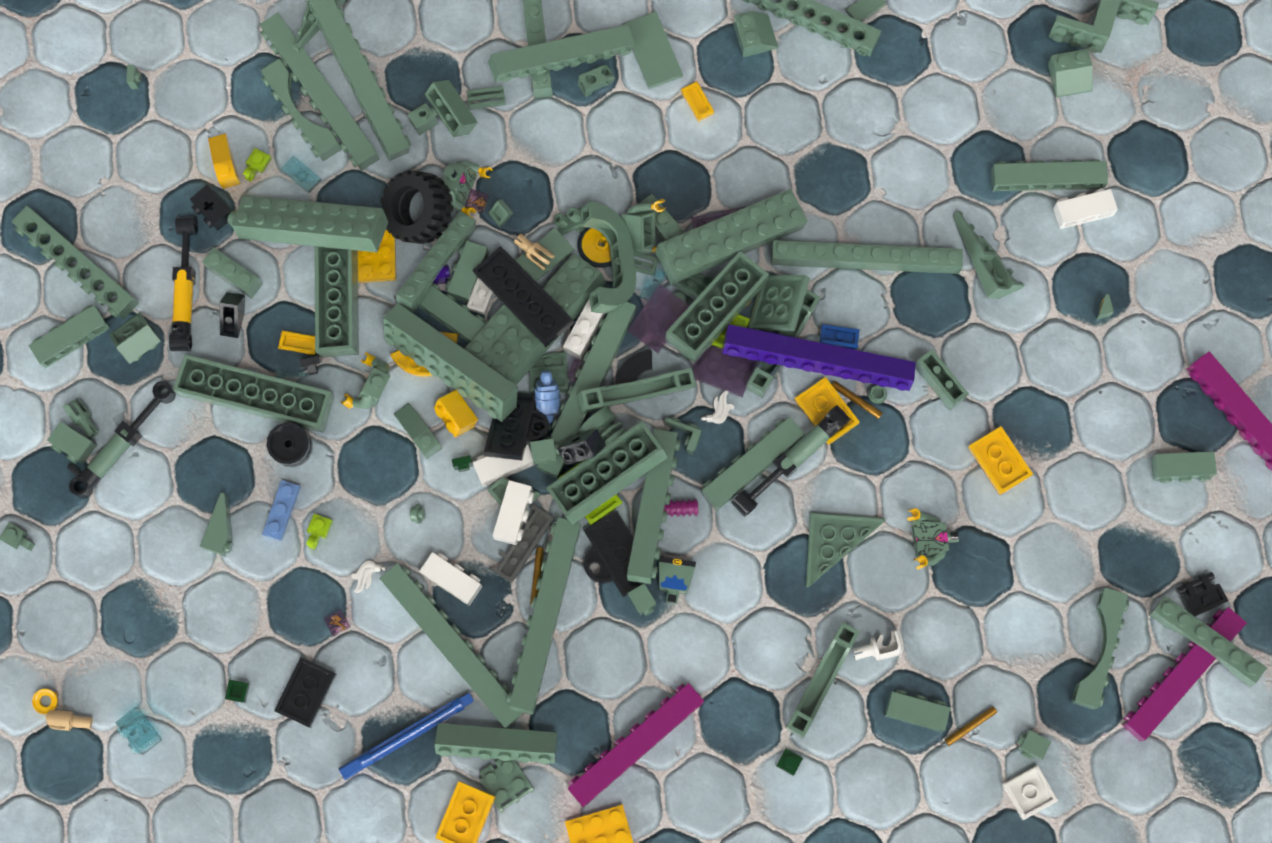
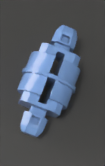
(547, 396)

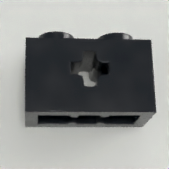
(208, 199)
(581, 446)

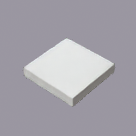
(1030, 792)

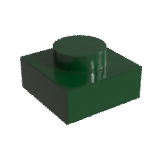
(463, 463)
(237, 691)
(789, 762)

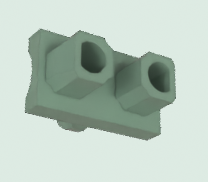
(569, 221)

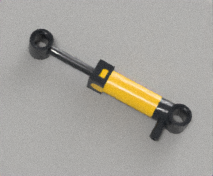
(184, 279)

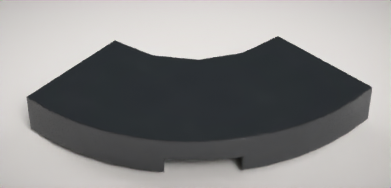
(634, 367)

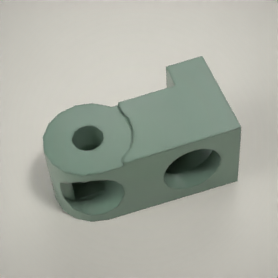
(595, 79)

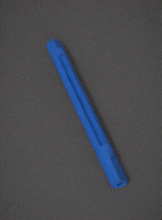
(405, 736)

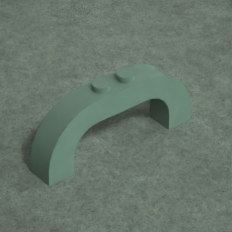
(622, 257)

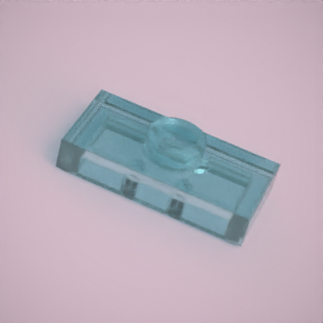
(301, 174)

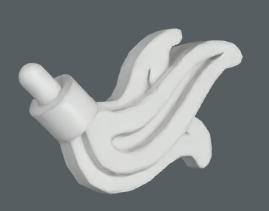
(721, 410)
(364, 575)

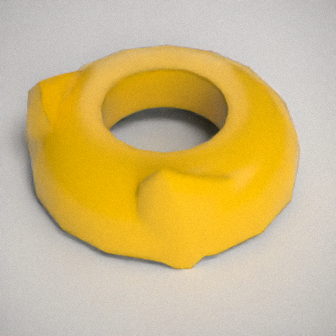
(36, 701)

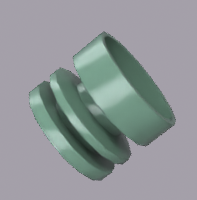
(603, 423)

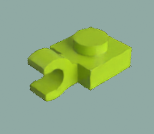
(256, 163)
(318, 529)

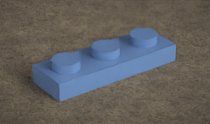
(281, 510)

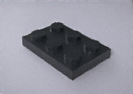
(305, 692)

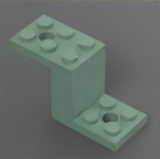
(1097, 34)

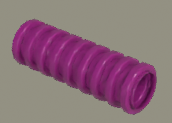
(682, 507)

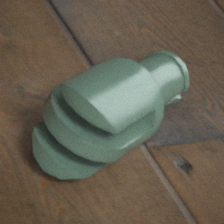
(81, 417)

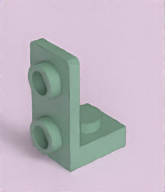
(691, 441)

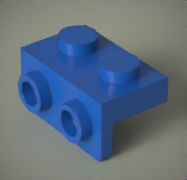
(839, 336)

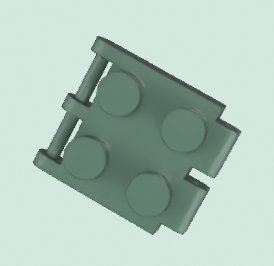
(505, 782)

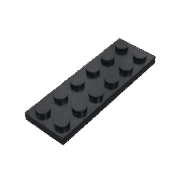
(523, 296)

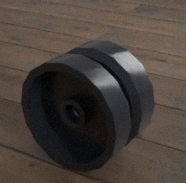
(278, 444)

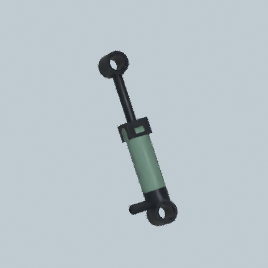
(116, 446)
(795, 456)

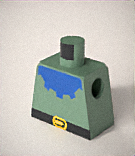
(675, 577)

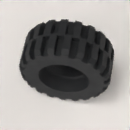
(436, 206)

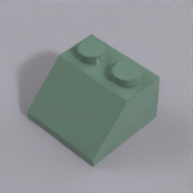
(754, 33)
(1071, 73)
(134, 338)

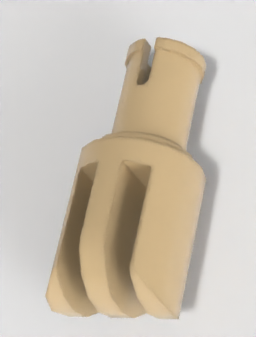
(533, 250)
(67, 720)

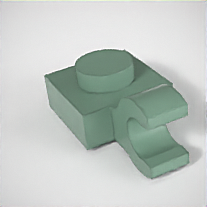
(15, 536)

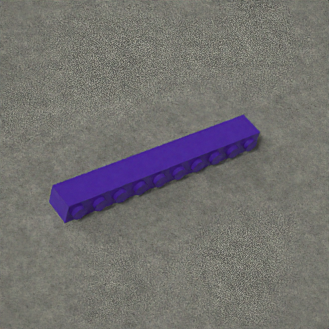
(819, 357)

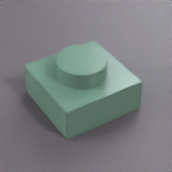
(133, 77)
(500, 212)

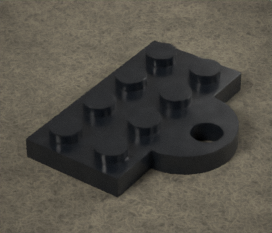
(517, 430)
(612, 552)

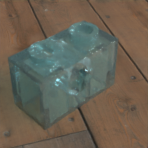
(147, 734)

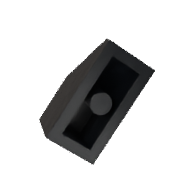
(231, 314)

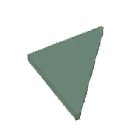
(833, 538)

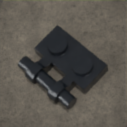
(1205, 600)

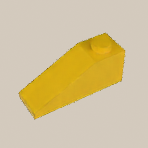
(223, 161)

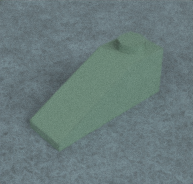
(418, 431)
(219, 530)

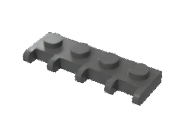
(520, 553)

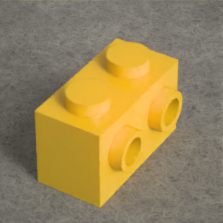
(455, 413)

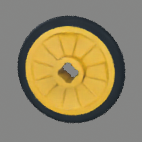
(590, 248)

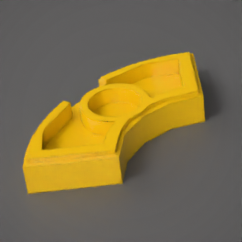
(408, 365)

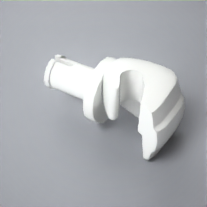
(878, 650)

